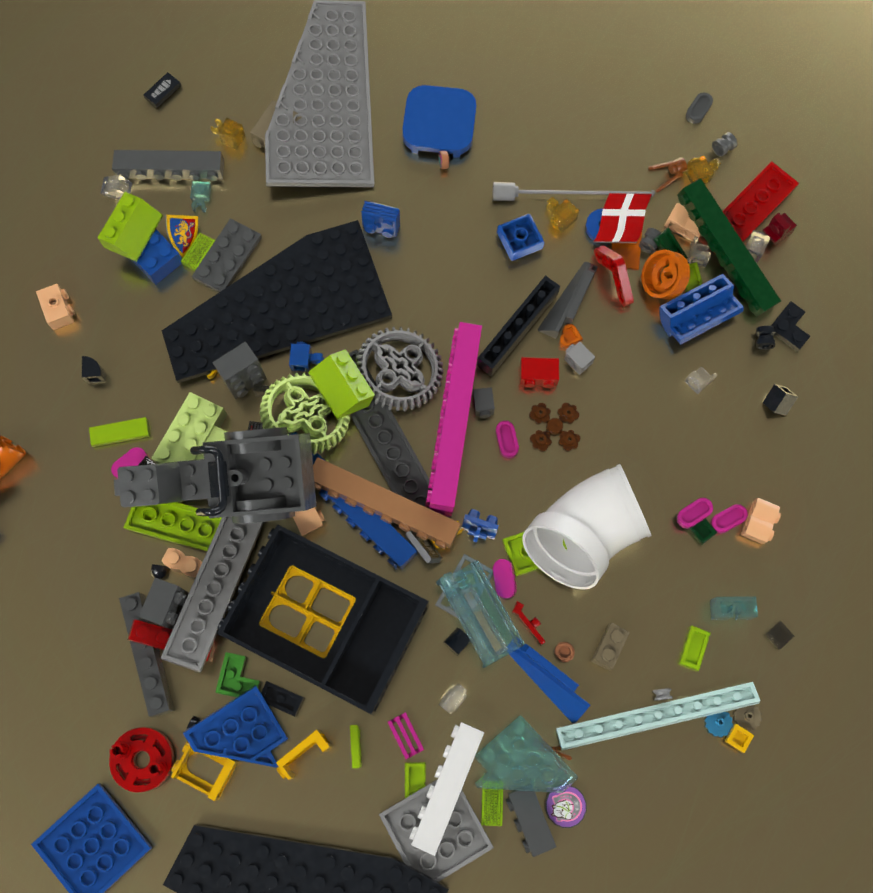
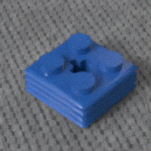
(380, 219)
(523, 227)

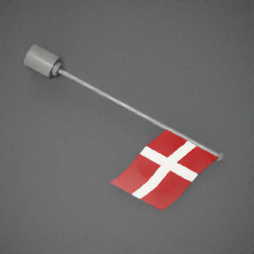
(621, 216)

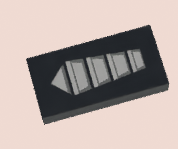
(162, 90)

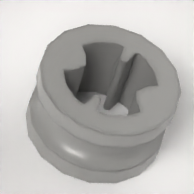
(662, 694)

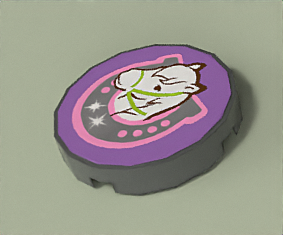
(566, 808)

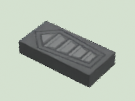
(424, 548)

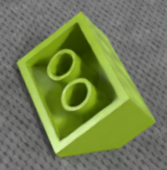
(130, 227)
(341, 384)

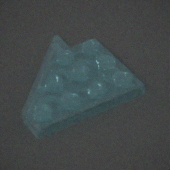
(523, 762)

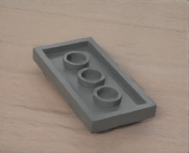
(227, 256)

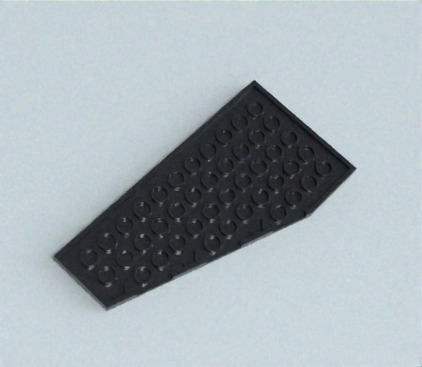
(299, 295)
(256, 863)

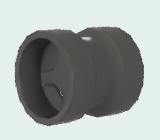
(726, 143)
(648, 244)

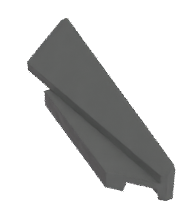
(569, 302)

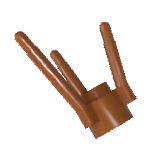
(675, 167)

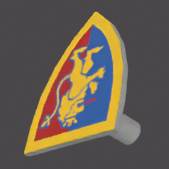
(181, 231)

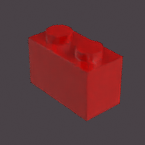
(539, 372)

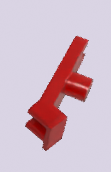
(530, 625)

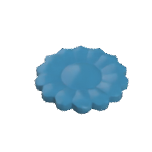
(719, 724)

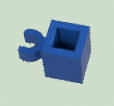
(302, 357)

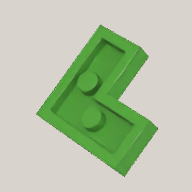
(231, 679)

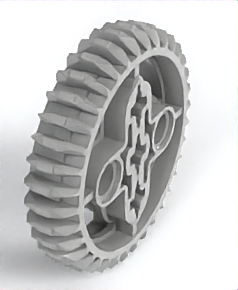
(400, 367)

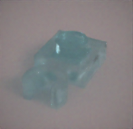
(199, 193)

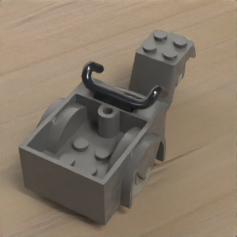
(247, 476)

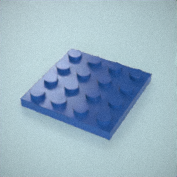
(92, 844)

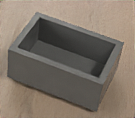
(240, 370)
(163, 604)

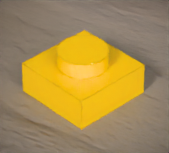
(739, 738)

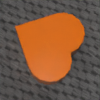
(570, 336)

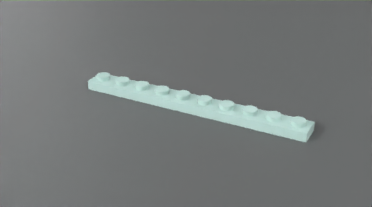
(657, 716)

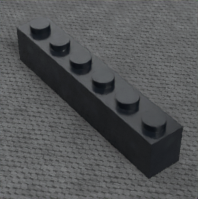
(518, 325)

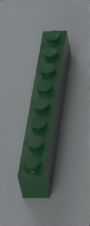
(728, 247)

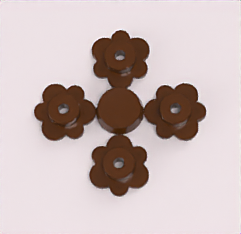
(554, 426)

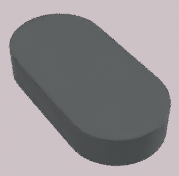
(699, 108)

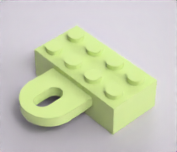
(195, 423)

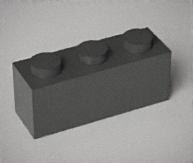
(531, 822)

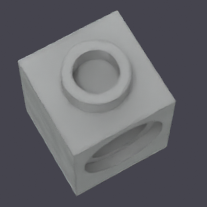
(579, 357)

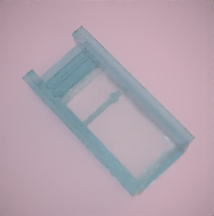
(481, 613)

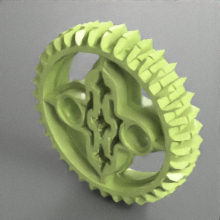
(302, 413)

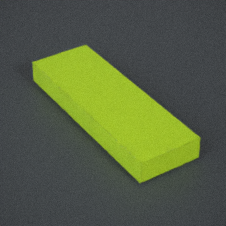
(119, 432)

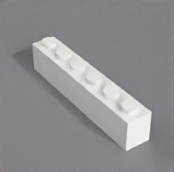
(447, 788)

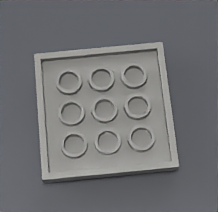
(461, 843)

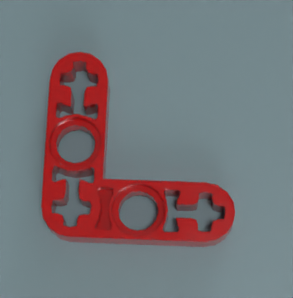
(617, 265)

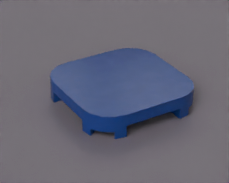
(439, 120)

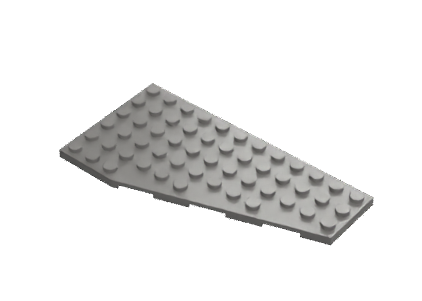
(333, 97)

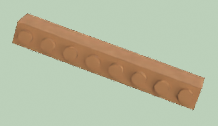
(385, 503)

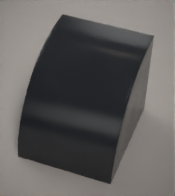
(92, 371)
(457, 641)

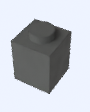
(483, 402)

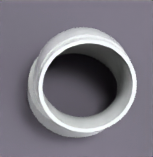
(596, 524)

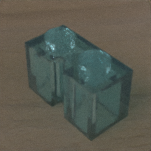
(726, 607)

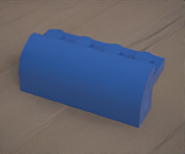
(700, 309)

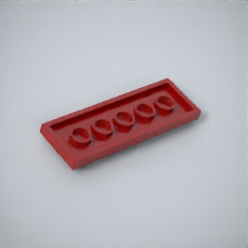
(759, 200)

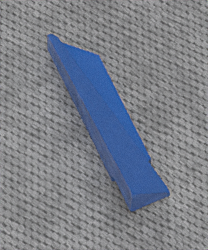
(552, 682)

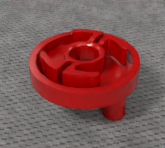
(125, 753)

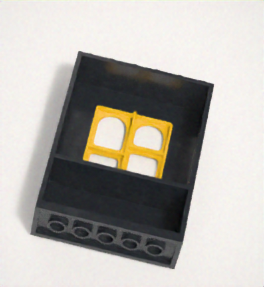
(364, 643)

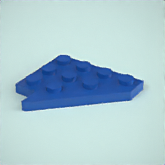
(239, 731)

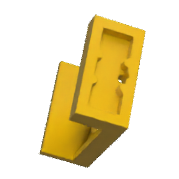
(316, 737)
(183, 774)

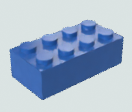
(158, 258)

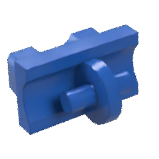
(478, 527)

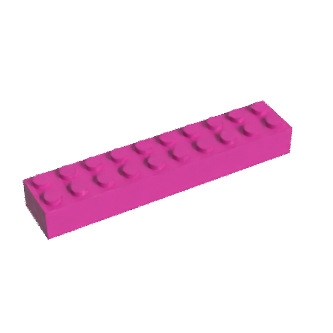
(453, 419)

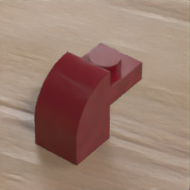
(779, 228)

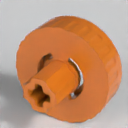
(673, 277)

